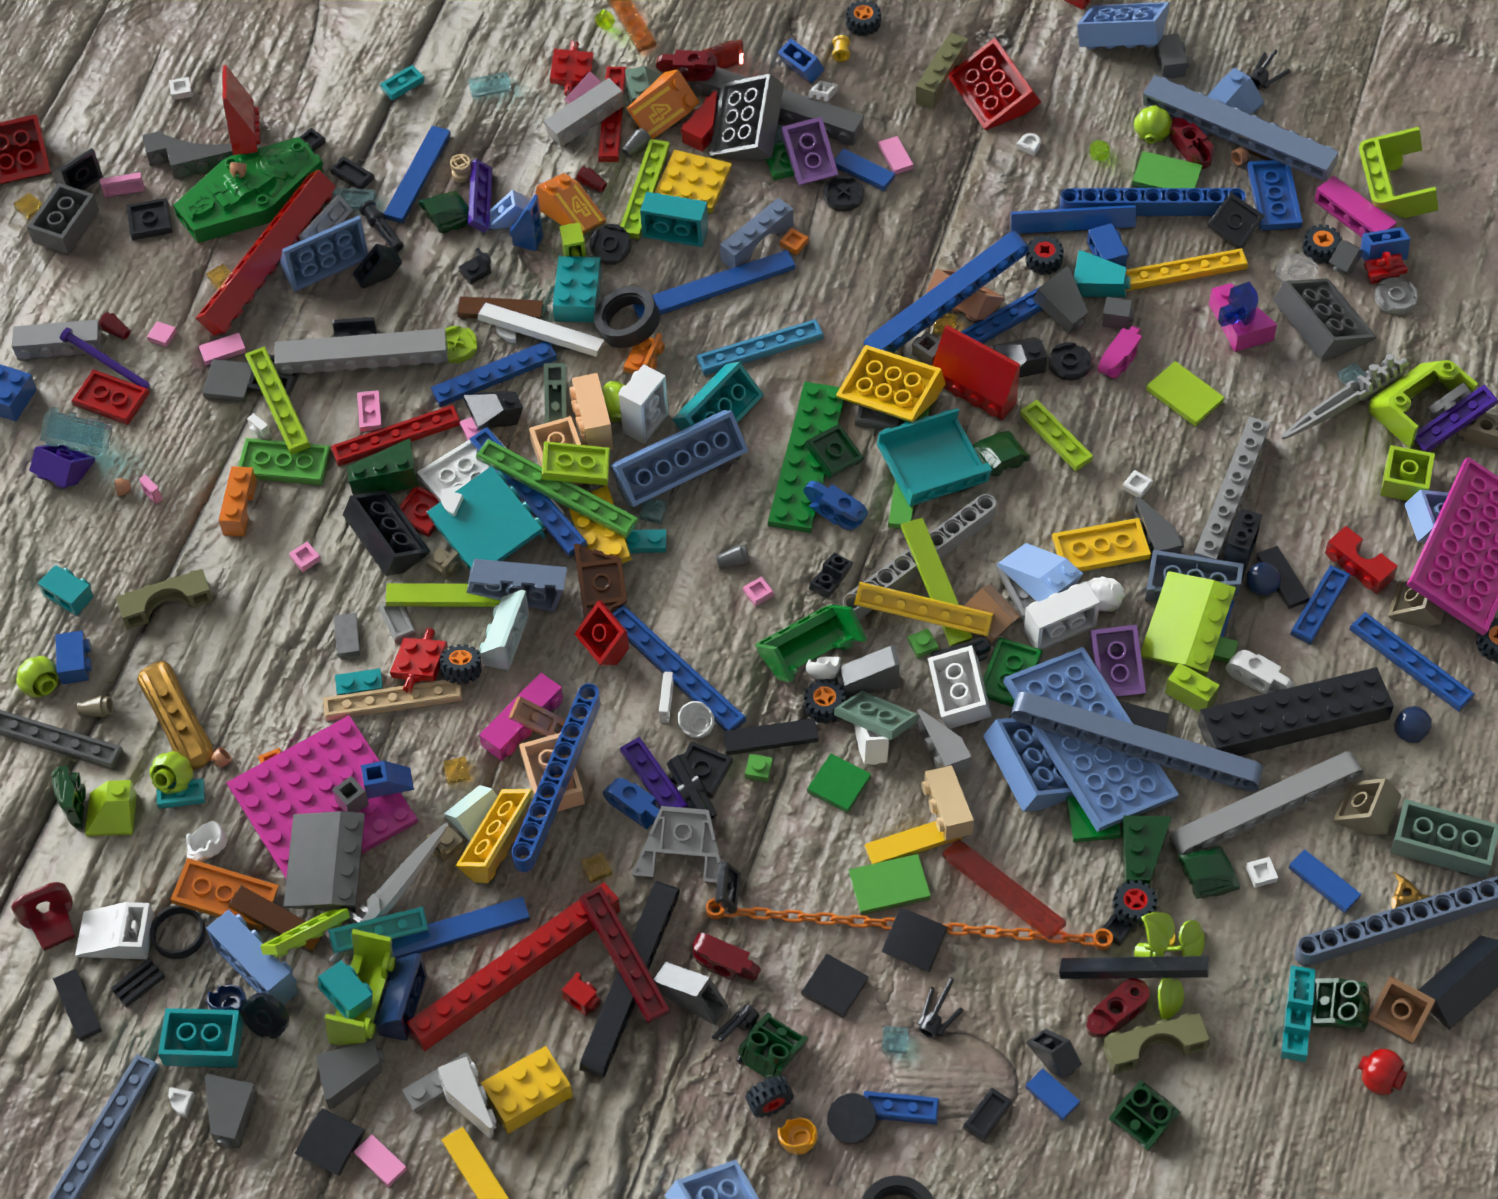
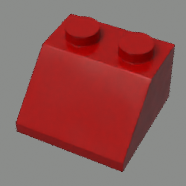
(603, 636)

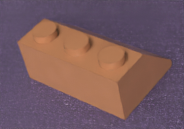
(978, 305)

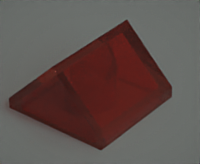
(728, 53)

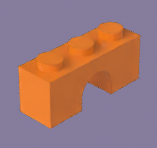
(239, 490)

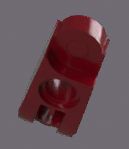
(690, 63)
(1191, 142)
(723, 958)
(1103, 1021)

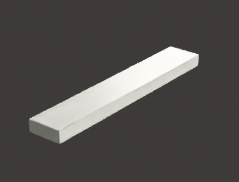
(541, 329)

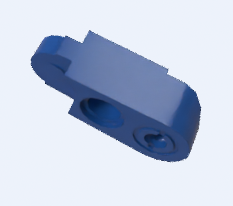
(835, 505)
(632, 801)

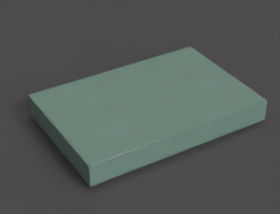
(876, 715)

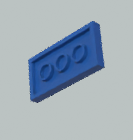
(1274, 195)

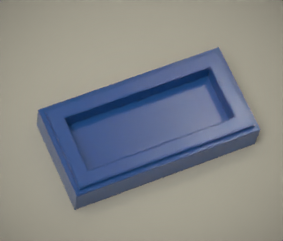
(1052, 1094)

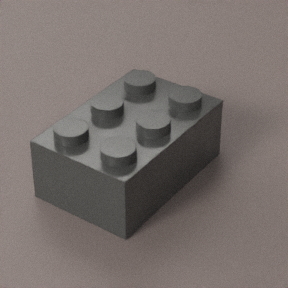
(63, 218)

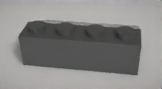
(747, 118)
(1322, 317)
(324, 861)

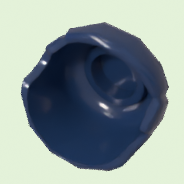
(1263, 579)
(1413, 724)
(227, 998)

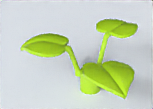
(1160, 930)

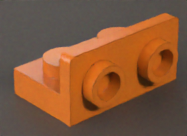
(644, 354)

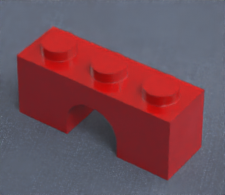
(1373, 572)

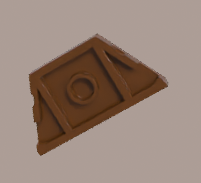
(599, 579)

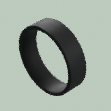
(183, 953)

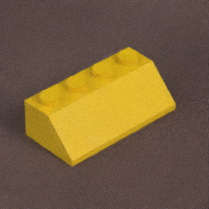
(495, 835)

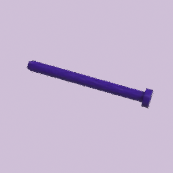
(67, 335)

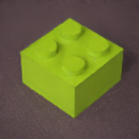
(1406, 472)

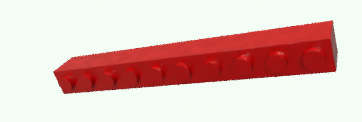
(265, 253)
(504, 973)

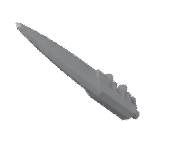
(1375, 380)
(392, 890)

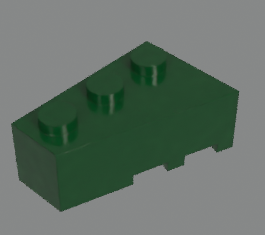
(1142, 846)

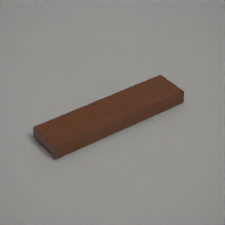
(471, 306)
(268, 914)

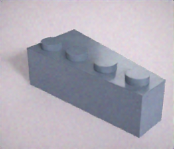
(1218, 570)
(500, 578)

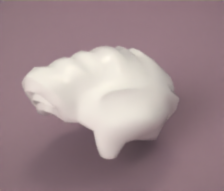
(1108, 592)
(206, 842)

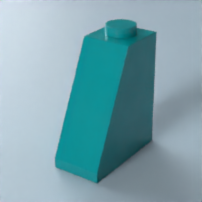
(1100, 277)

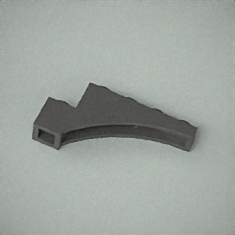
(184, 156)

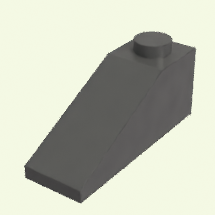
(1157, 530)

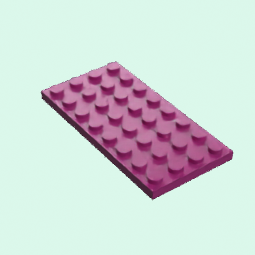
(1461, 552)

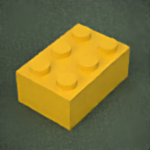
(527, 1089)

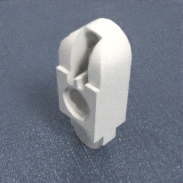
(1257, 672)

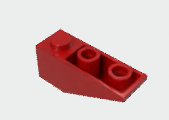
(700, 127)

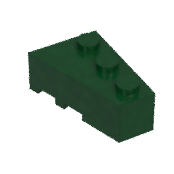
(386, 470)

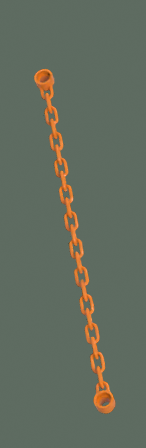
(1099, 934)

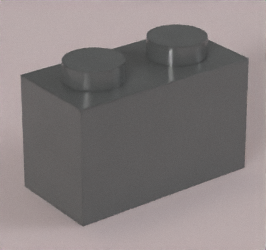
(1171, 56)

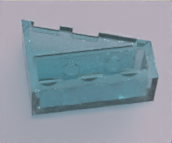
(76, 432)

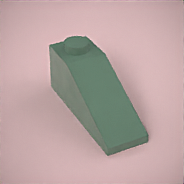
(555, 391)

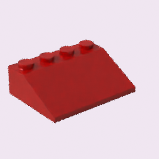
(993, 86)
(240, 114)
(22, 149)
(977, 373)

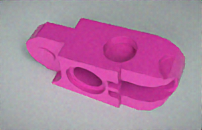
(1120, 352)

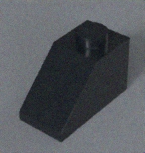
(377, 265)
(1055, 1053)

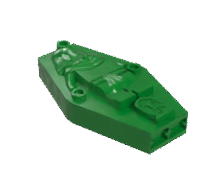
(230, 204)

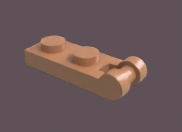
(535, 717)

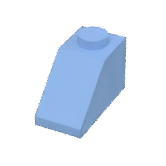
(508, 210)

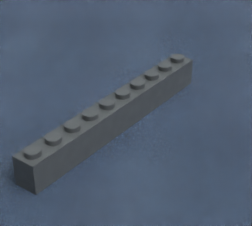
(796, 108)

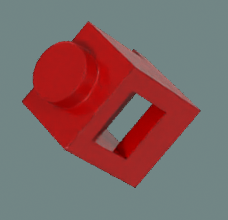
(581, 995)

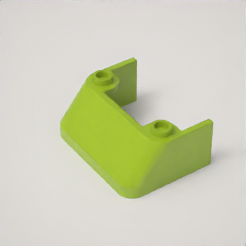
(1384, 155)
(1395, 400)
(372, 963)

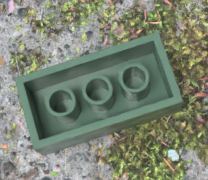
(1445, 838)

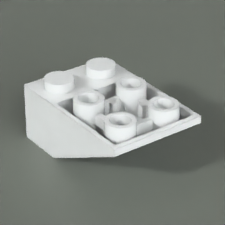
(116, 932)
(462, 1092)

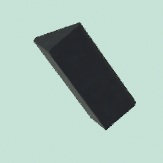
(1464, 981)

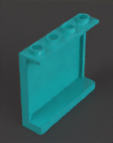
(932, 457)
(489, 520)

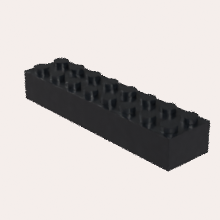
(1297, 713)

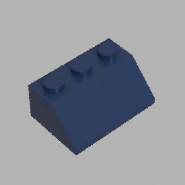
(401, 997)

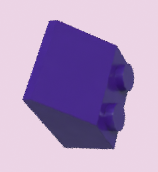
(60, 464)

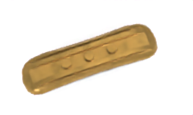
(175, 713)

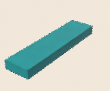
(391, 925)

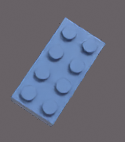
(243, 952)

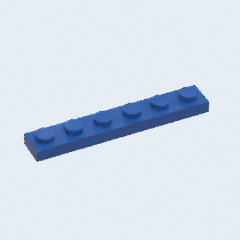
(493, 373)

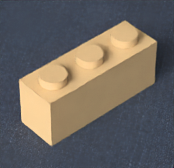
(948, 803)

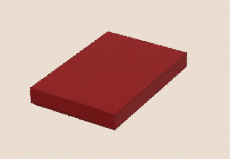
(110, 397)

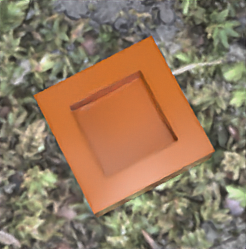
(794, 241)

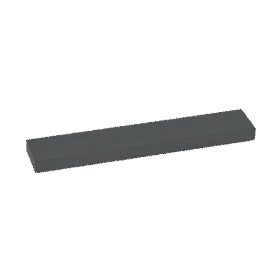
(59, 740)

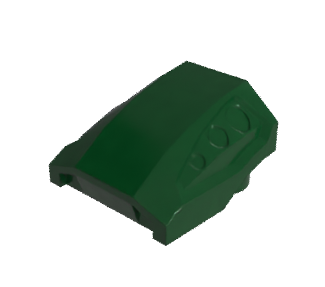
(446, 211)
(1001, 452)
(70, 794)
(1209, 872)
(1341, 1004)
(770, 1047)
(1144, 1115)

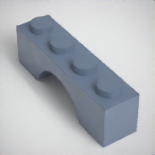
(740, 245)

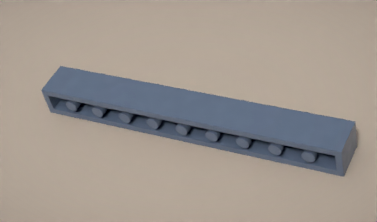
(1242, 128)

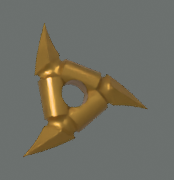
(1403, 885)

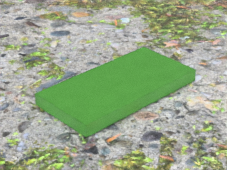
(275, 463)

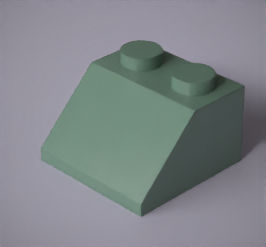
(639, 80)

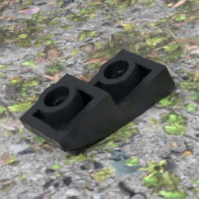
(831, 576)

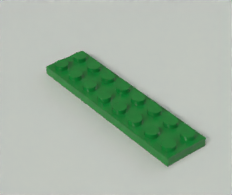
(816, 413)

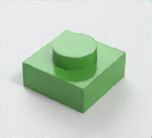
(922, 643)
(758, 767)

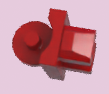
(1385, 267)

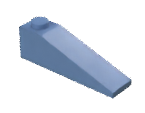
(1237, 92)

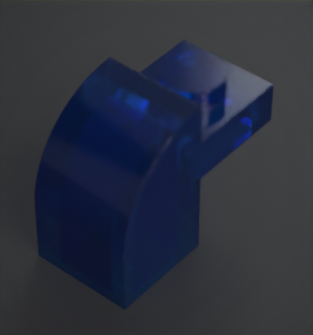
(1242, 305)

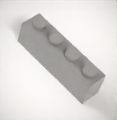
(585, 112)
(45, 341)

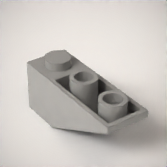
(945, 744)

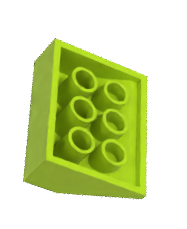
(1187, 622)

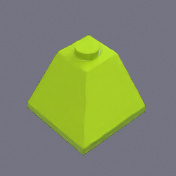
(111, 809)

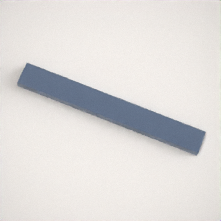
(105, 1129)

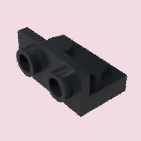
(354, 326)

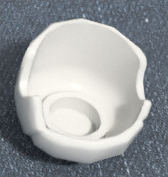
(824, 668)
(696, 719)

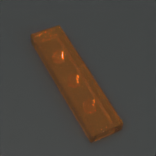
(633, 24)

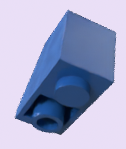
(386, 778)

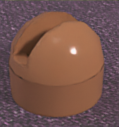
(1239, 156)
(238, 168)
(122, 486)
(221, 757)

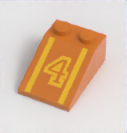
(663, 103)
(568, 203)

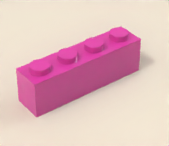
(1351, 208)
(505, 734)

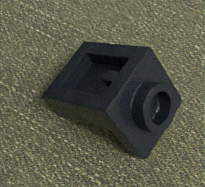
(476, 267)

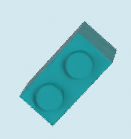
(66, 589)
(345, 990)

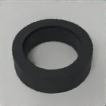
(616, 301)
(897, 1186)

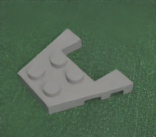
(680, 833)

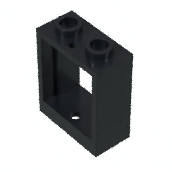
(1243, 538)

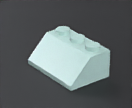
(505, 631)

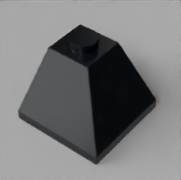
(79, 171)
(1028, 353)
(494, 408)

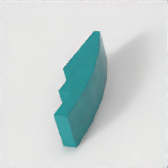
(1298, 1013)

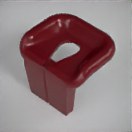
(52, 926)

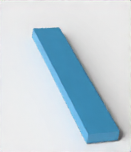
(760, 346)

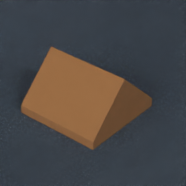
(991, 601)
(1402, 1009)

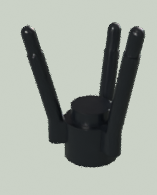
(1260, 75)
(980, 646)
(743, 1019)
(930, 1024)

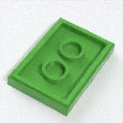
(1165, 172)
(889, 884)

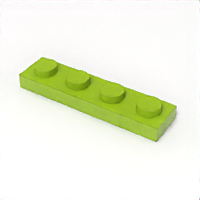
(1056, 435)
(311, 929)

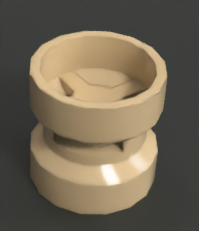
(460, 168)

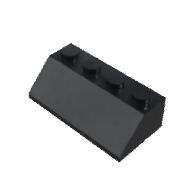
(385, 531)

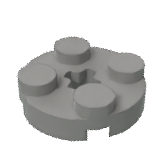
(1449, 400)

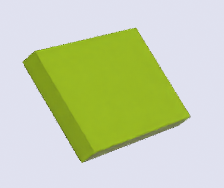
(1185, 393)
(575, 463)

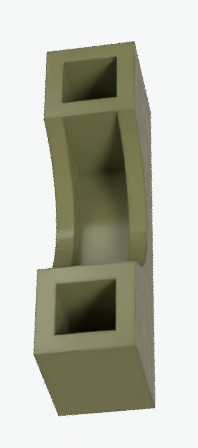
(932, 83)
(139, 604)
(1184, 1034)

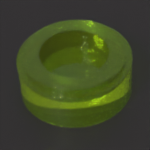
(604, 19)
(1099, 150)

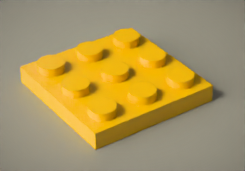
(694, 178)

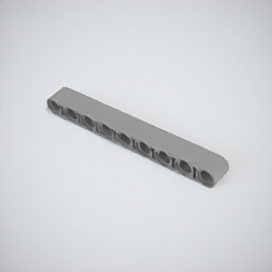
(940, 536)
(1266, 804)

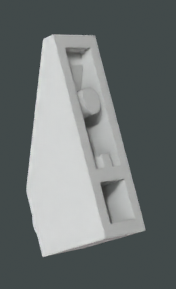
(871, 746)

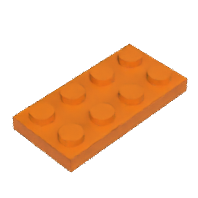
(212, 888)

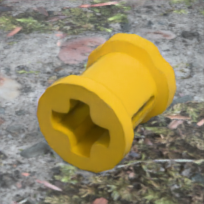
(841, 50)

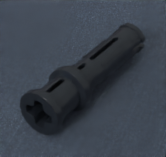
(374, 214)

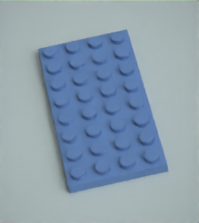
(1100, 779)

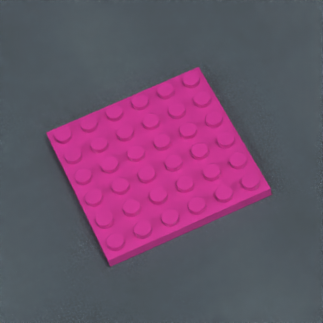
(302, 783)

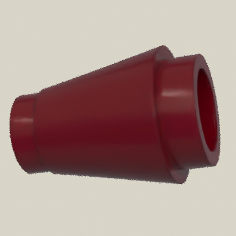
(590, 179)
(113, 325)

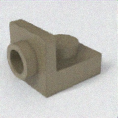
(444, 562)
(448, 844)

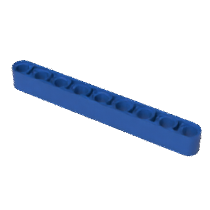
(1152, 200)
(949, 293)
(556, 786)

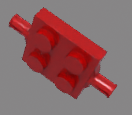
(570, 66)
(418, 660)

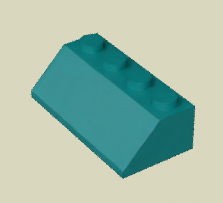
(728, 390)

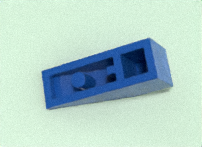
(528, 228)

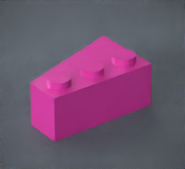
(1241, 337)

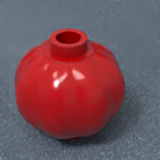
(1383, 1071)

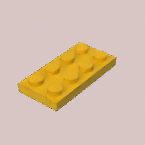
(598, 536)
(1103, 545)

